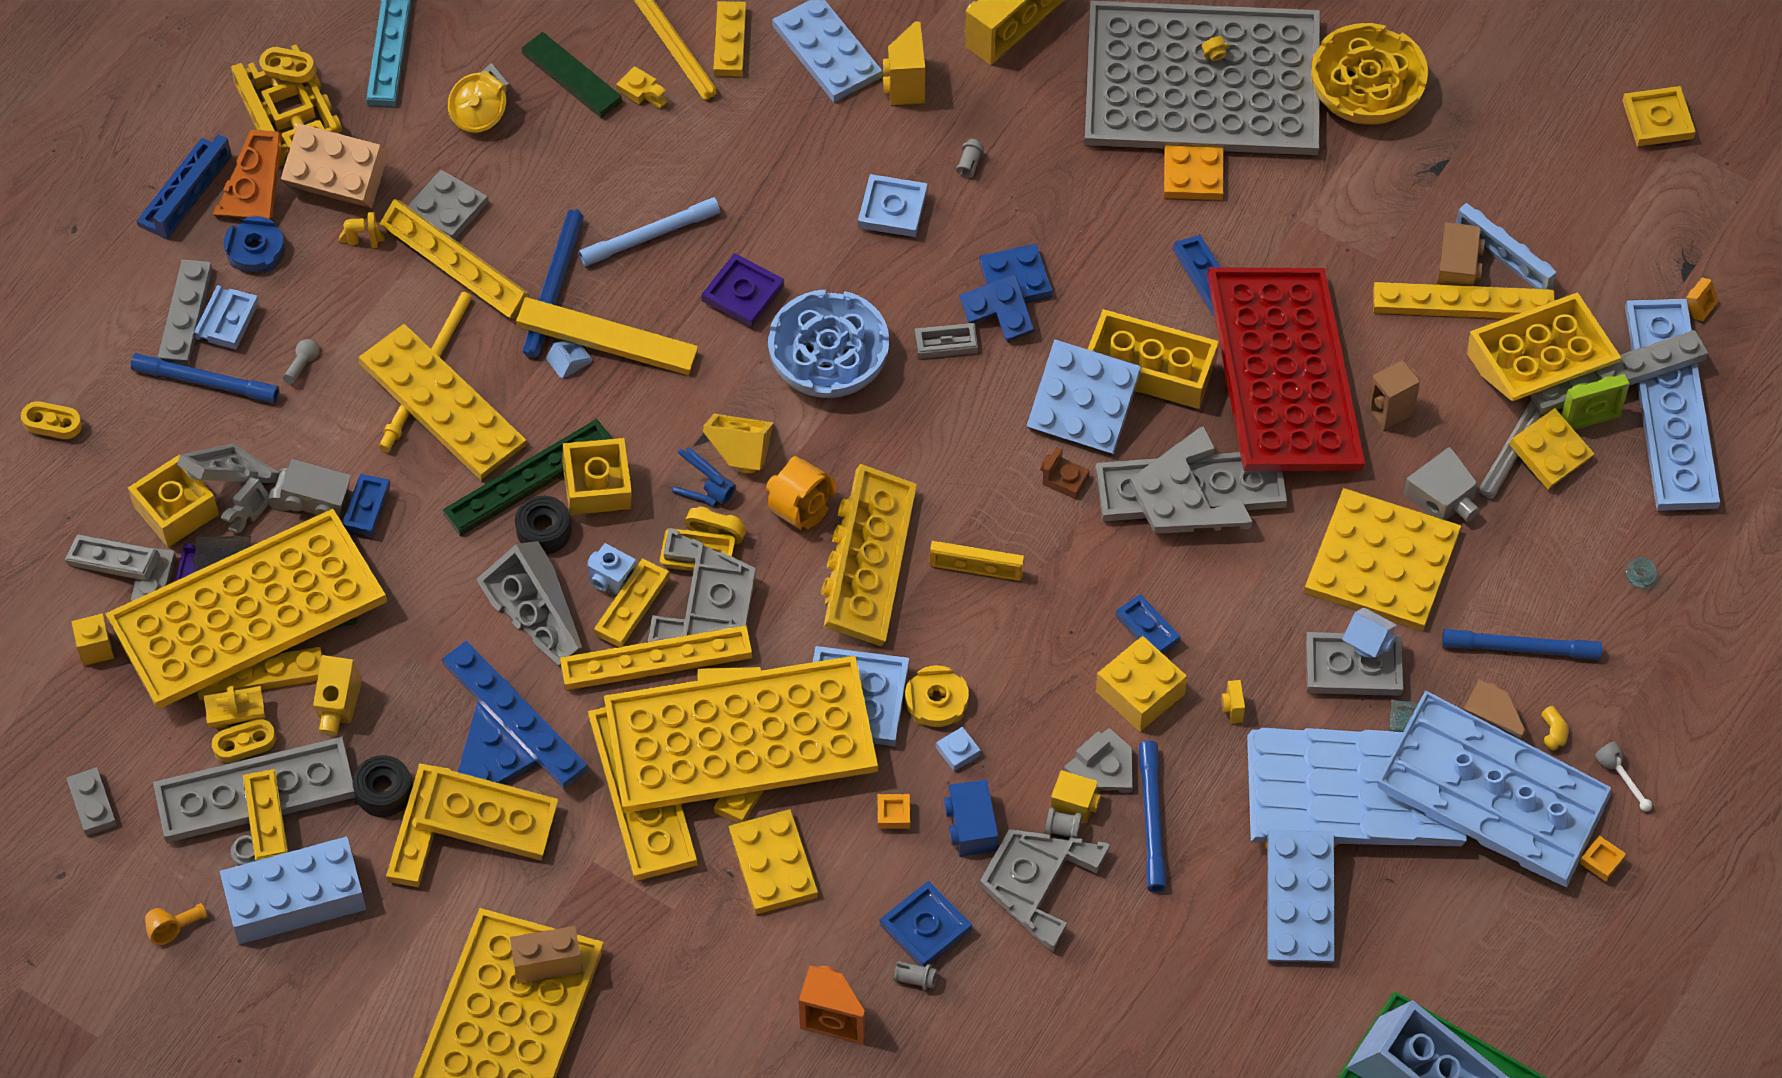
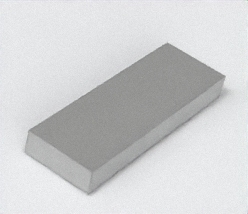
(112, 557)

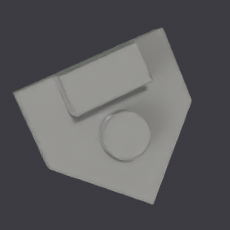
(1106, 760)

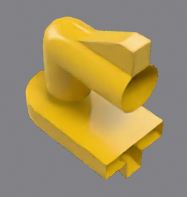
(353, 226)

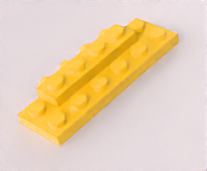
(868, 555)

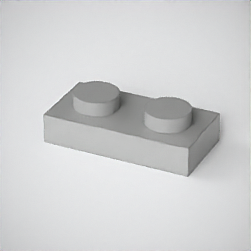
(160, 576)
(91, 801)

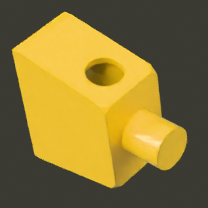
(336, 693)

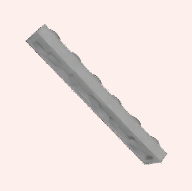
(1636, 365)

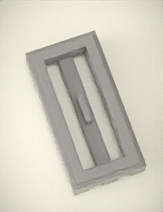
(946, 344)

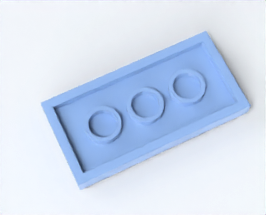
(827, 48)
(1300, 896)

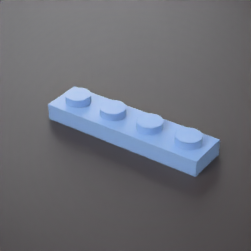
(1509, 251)

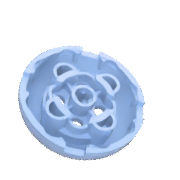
(831, 327)

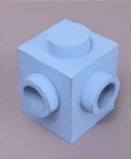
(610, 569)
(1370, 633)

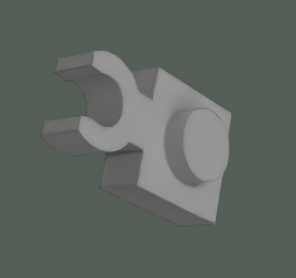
(249, 504)

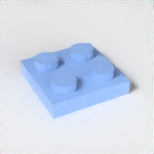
(892, 205)

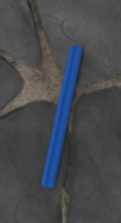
(555, 275)

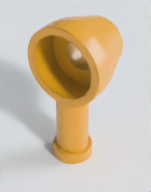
(165, 927)

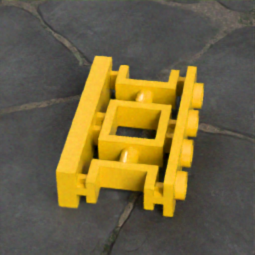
(265, 112)

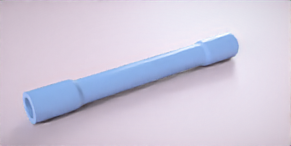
(607, 248)

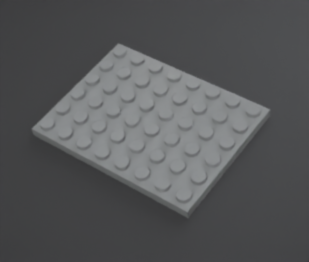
(1158, 89)

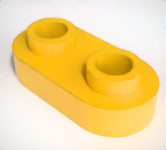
(290, 65)
(53, 420)
(704, 520)
(243, 740)

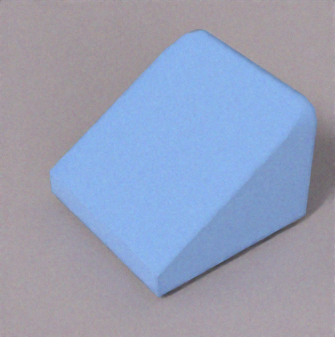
(567, 358)

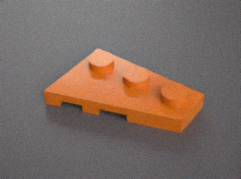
(254, 179)

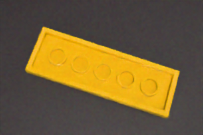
(442, 401)
(653, 838)

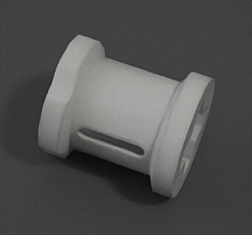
(1063, 823)

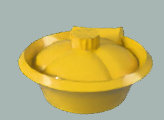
(477, 102)

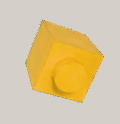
(92, 639)
(1075, 795)

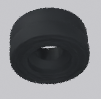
(548, 509)
(382, 768)

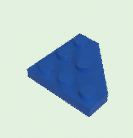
(492, 751)

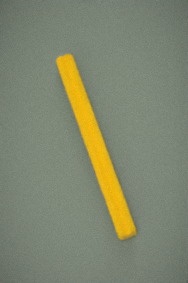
(677, 48)

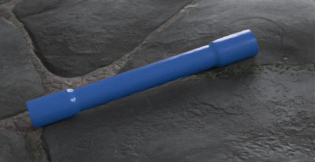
(158, 367)
(1469, 640)
(1155, 863)

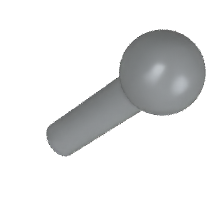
(306, 351)

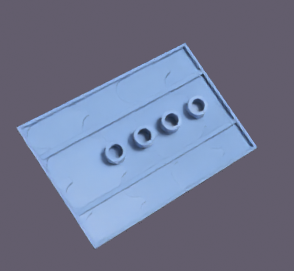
(1331, 784)
(1495, 788)

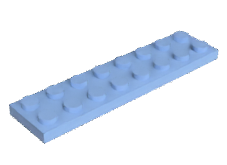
(1673, 414)

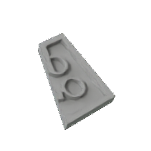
(226, 464)

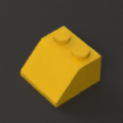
(905, 68)

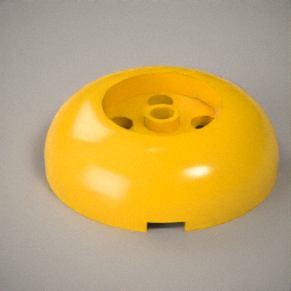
(1386, 70)

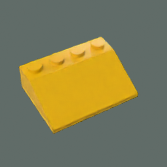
(1541, 348)

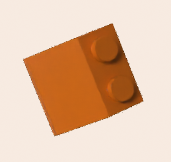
(831, 1006)

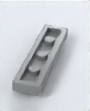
(185, 311)

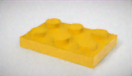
(773, 861)

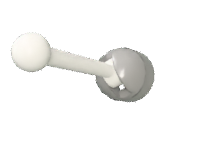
(1611, 757)

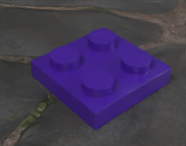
(742, 290)

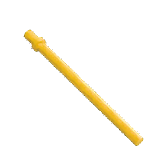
(393, 430)

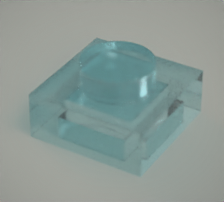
(1400, 714)

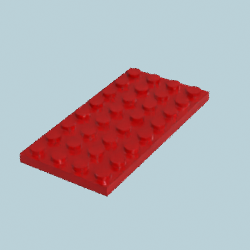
(1285, 369)

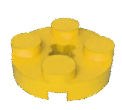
(931, 712)

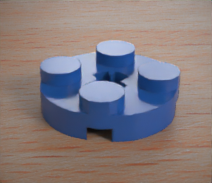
(259, 258)

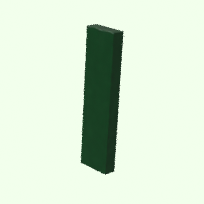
(571, 74)

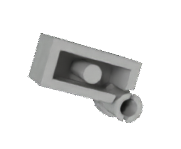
(309, 489)

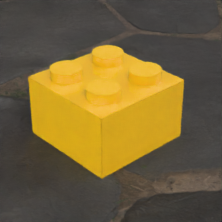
(596, 476)
(173, 502)
(1141, 683)

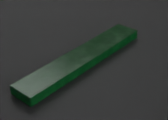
(517, 482)

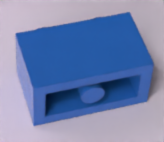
(972, 818)

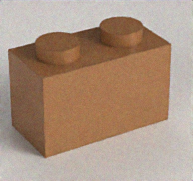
(1459, 255)
(1393, 395)
(546, 954)

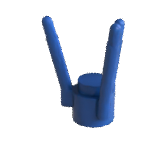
(717, 486)

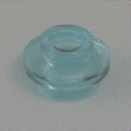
(1642, 565)

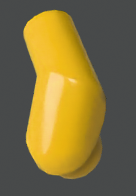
(1558, 729)

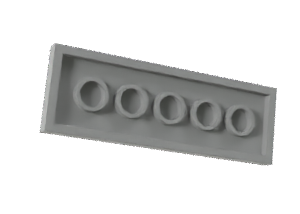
(1217, 475)
(217, 796)

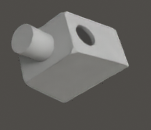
(1443, 487)

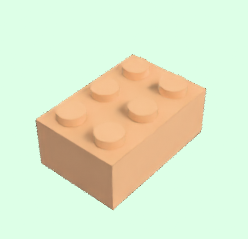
(334, 165)

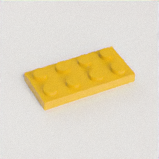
(487, 813)

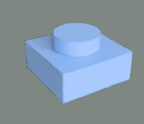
(958, 749)

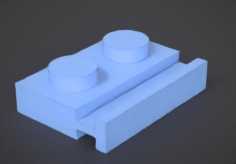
(226, 317)

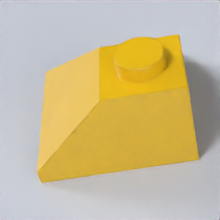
(740, 440)

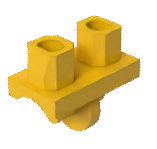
(234, 707)

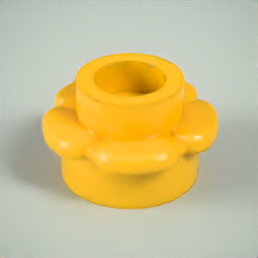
(1215, 48)

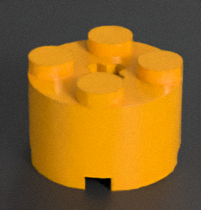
(800, 493)

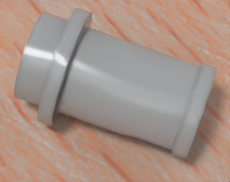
(972, 152)
(916, 975)

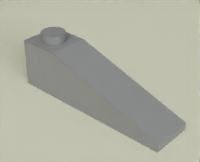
(530, 594)

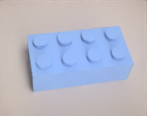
(292, 890)

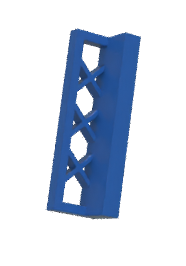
(189, 189)

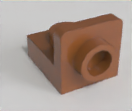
(1063, 474)

